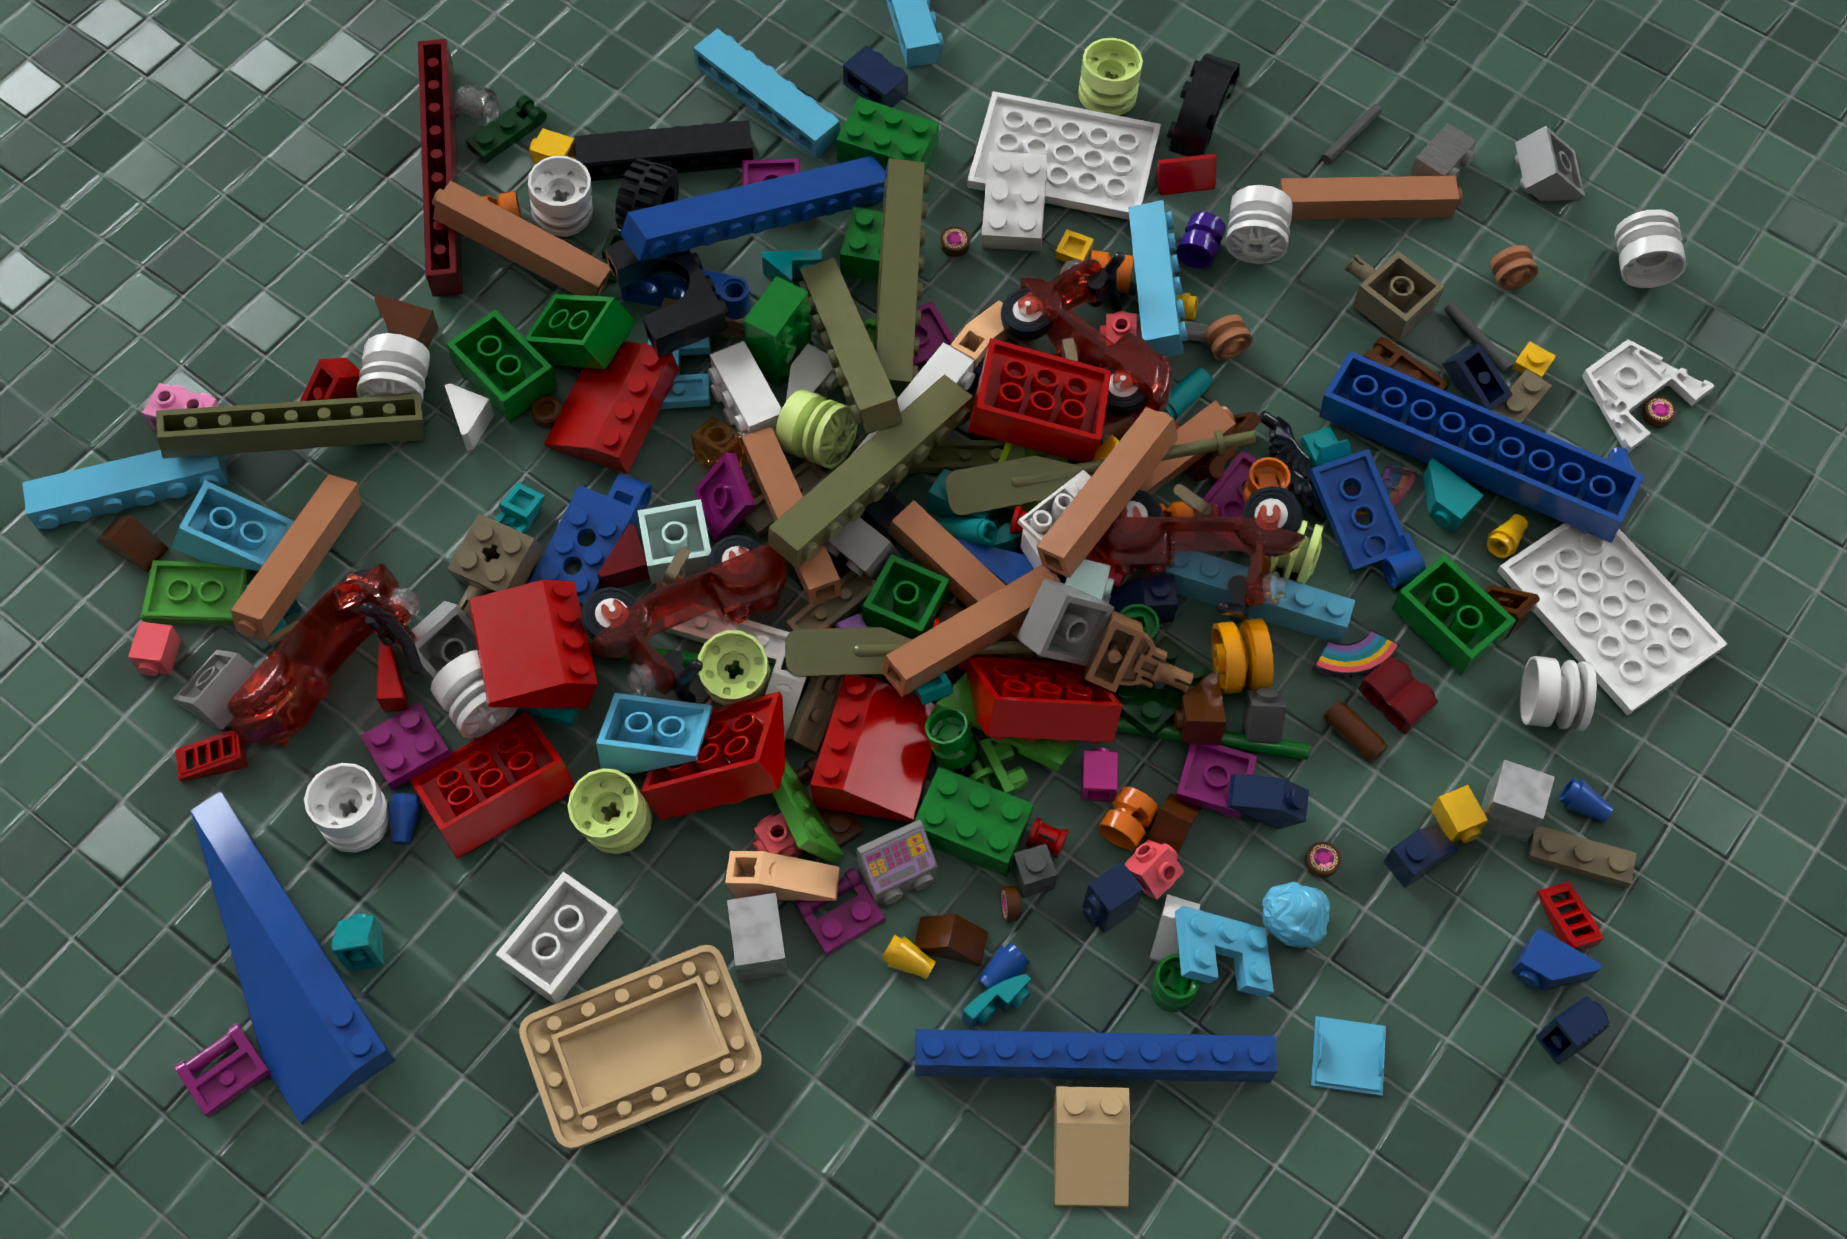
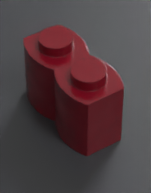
(1398, 694)

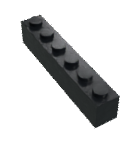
(678, 147)

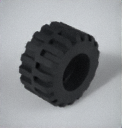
(645, 186)

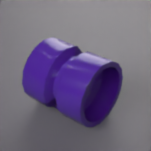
(1201, 240)

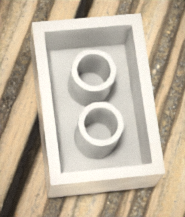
(1014, 201)
(742, 390)
(559, 938)

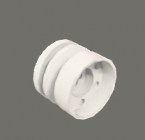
(560, 195)
(1259, 224)
(1650, 248)
(393, 366)
(1558, 693)
(462, 694)
(347, 807)

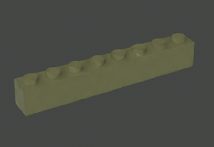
(899, 271)
(849, 347)
(289, 425)
(869, 472)

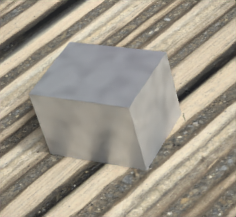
(1516, 800)
(757, 937)

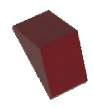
(625, 563)

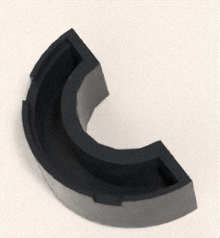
(1203, 98)

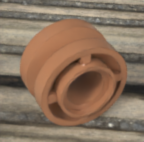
(1514, 267)
(1228, 337)

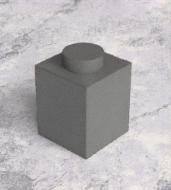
(1264, 715)
(1034, 870)

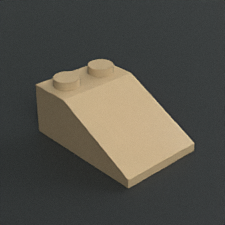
(1091, 1146)

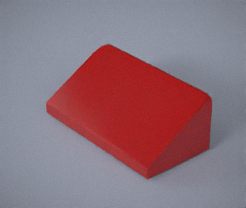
(1186, 174)

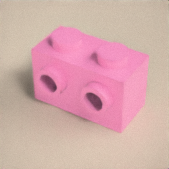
(175, 397)

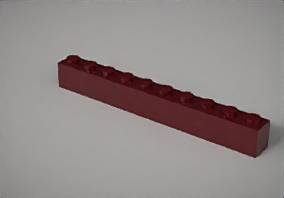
(439, 164)

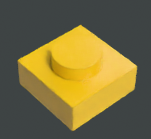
(1073, 247)
(1534, 359)

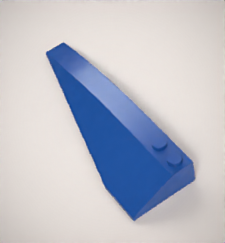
(297, 1001)

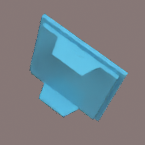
(1348, 1056)

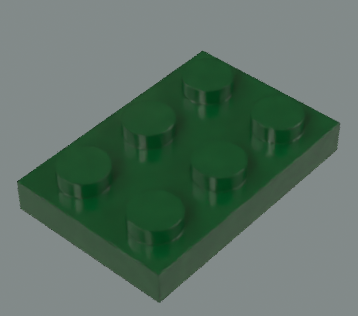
(1154, 707)

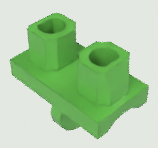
(993, 757)

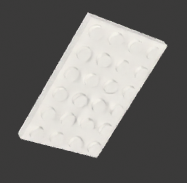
(1092, 156)
(1613, 612)

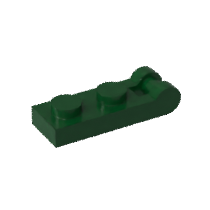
(506, 129)

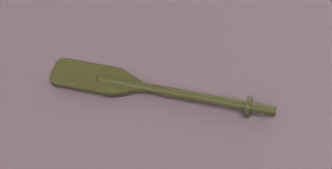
(1038, 477)
(857, 650)

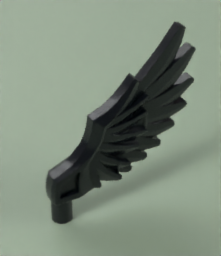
(1286, 449)

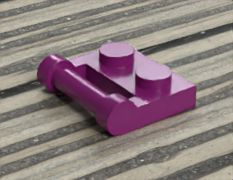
(847, 920)
(226, 1079)

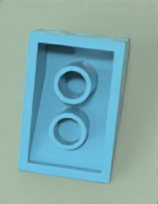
(229, 529)
(651, 733)

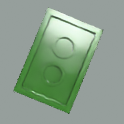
(193, 592)

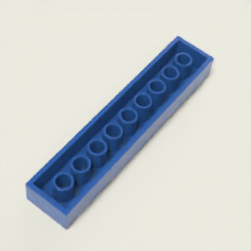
(1481, 446)

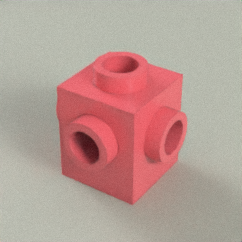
(1119, 324)
(769, 840)
(1155, 867)

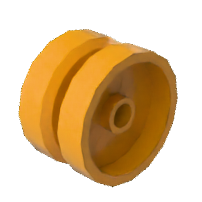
(1242, 655)

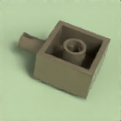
(1394, 294)
(477, 563)

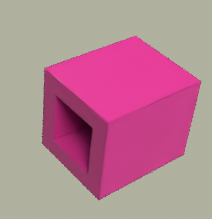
(1099, 775)

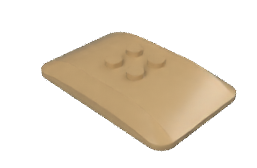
(639, 1047)

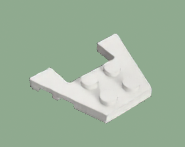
(1630, 378)

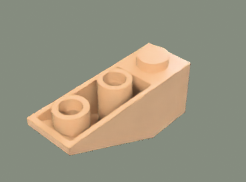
(976, 334)
(789, 877)

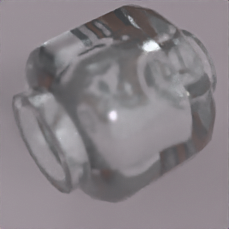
(476, 103)

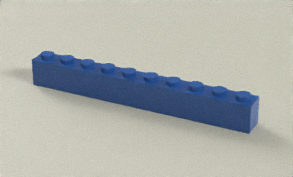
(753, 208)
(1095, 1055)

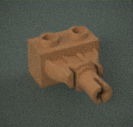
(1130, 658)

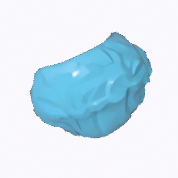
(1296, 914)

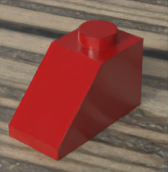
(332, 380)

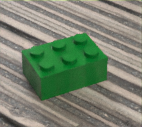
(886, 134)
(778, 329)
(580, 330)
(502, 365)
(1453, 614)
(974, 821)

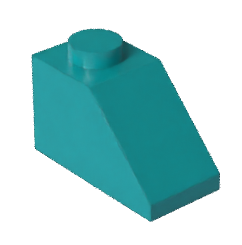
(1448, 497)
(359, 942)

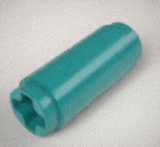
(1187, 392)
(970, 529)

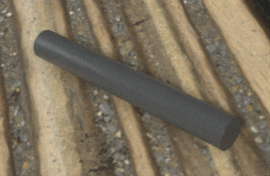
(1369, 116)
(1478, 337)

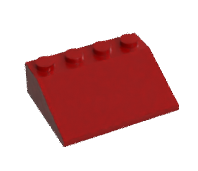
(1040, 401)
(614, 407)
(533, 647)
(1040, 700)
(873, 752)
(736, 761)
(493, 784)

